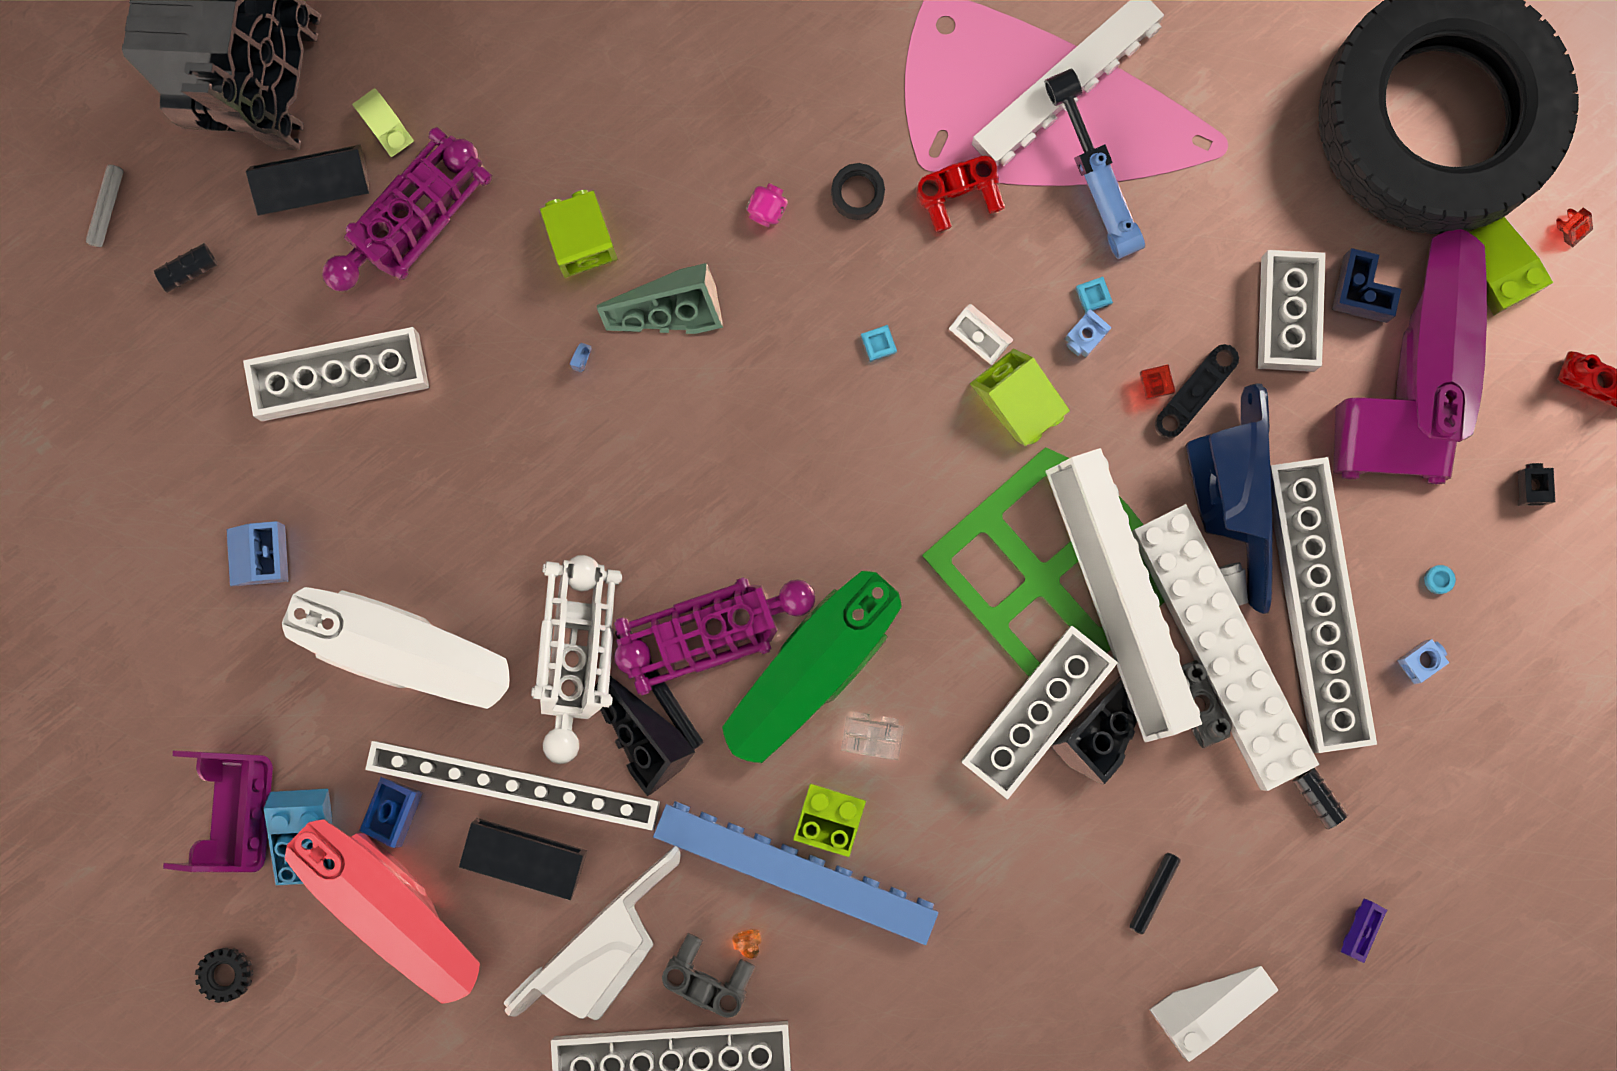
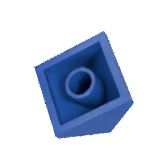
(391, 812)

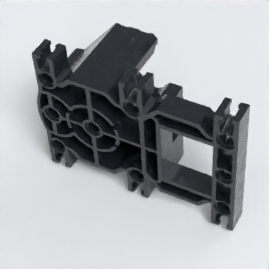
(223, 62)

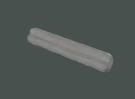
(104, 206)

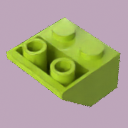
(829, 820)

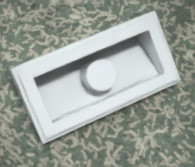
(980, 334)

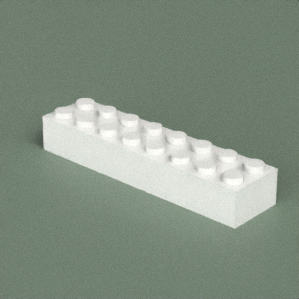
(703, 1048)

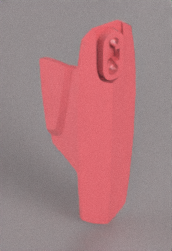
(383, 908)

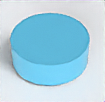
(1439, 579)

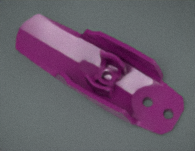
(1447, 339)

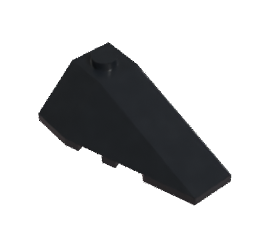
(650, 741)

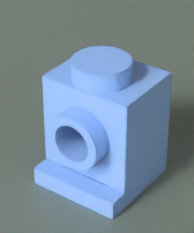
(1078, 343)

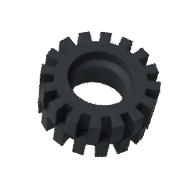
(206, 975)

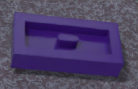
(1363, 930)

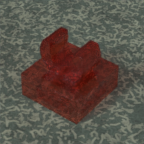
(1577, 226)
(1157, 382)

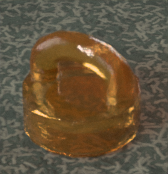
(745, 940)

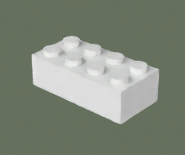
(1291, 310)

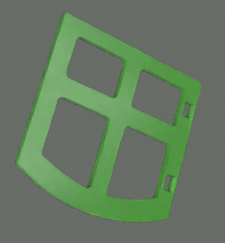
(1041, 578)

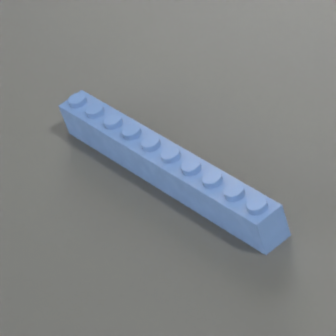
(796, 874)

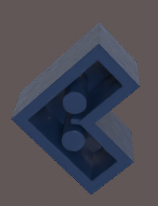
(1358, 292)

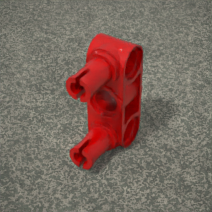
(957, 181)
(1581, 373)

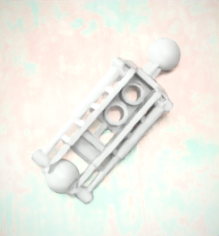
(581, 574)

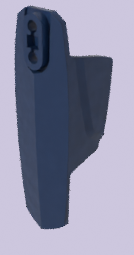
(1235, 489)

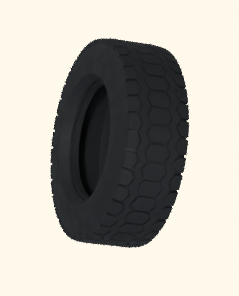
(1436, 198)

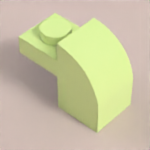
(383, 122)

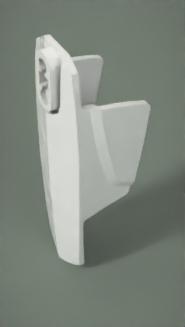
(395, 647)
(600, 957)

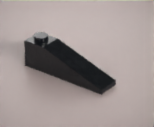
(1099, 735)

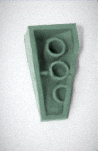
(673, 302)

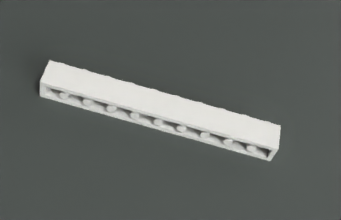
(513, 785)

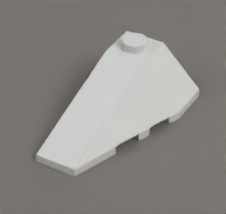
(1207, 1012)

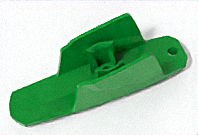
(812, 666)

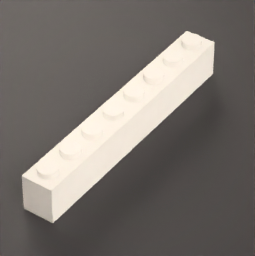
(1089, 60)

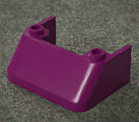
(238, 814)

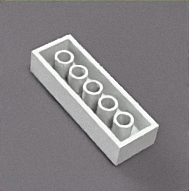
(336, 374)
(1039, 712)

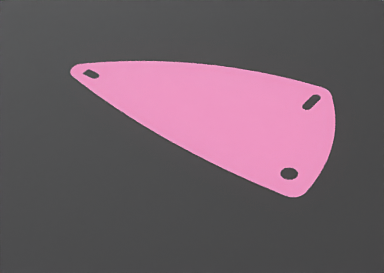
(992, 59)

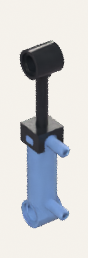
(1095, 165)

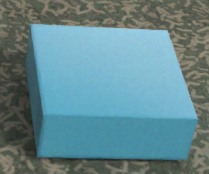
(1094, 294)
(878, 343)

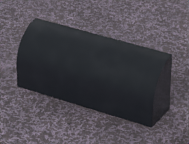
(308, 179)
(522, 858)

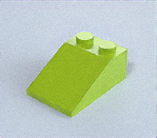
(1511, 266)

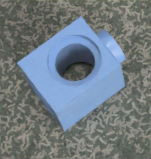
(1411, 661)

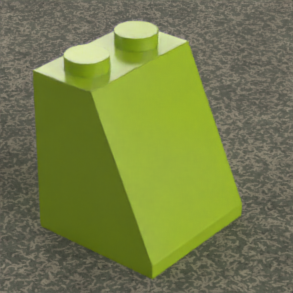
(578, 233)
(1021, 396)

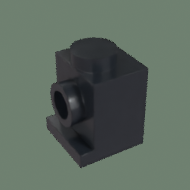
(1545, 488)

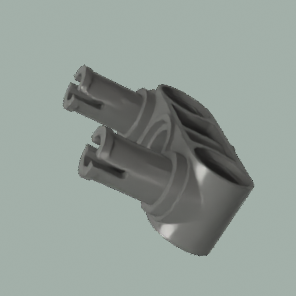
(1214, 725)
(702, 988)

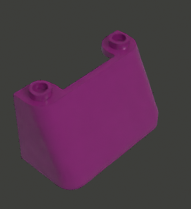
(1386, 439)

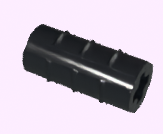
(185, 267)
(1320, 798)

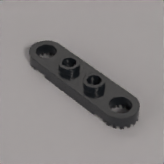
(1197, 391)

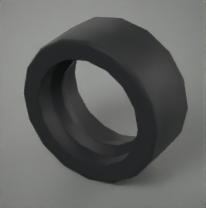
(855, 170)

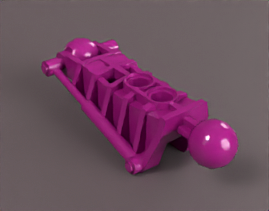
(402, 193)
(634, 655)

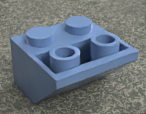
(257, 554)

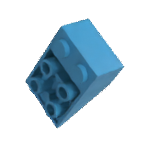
(285, 817)

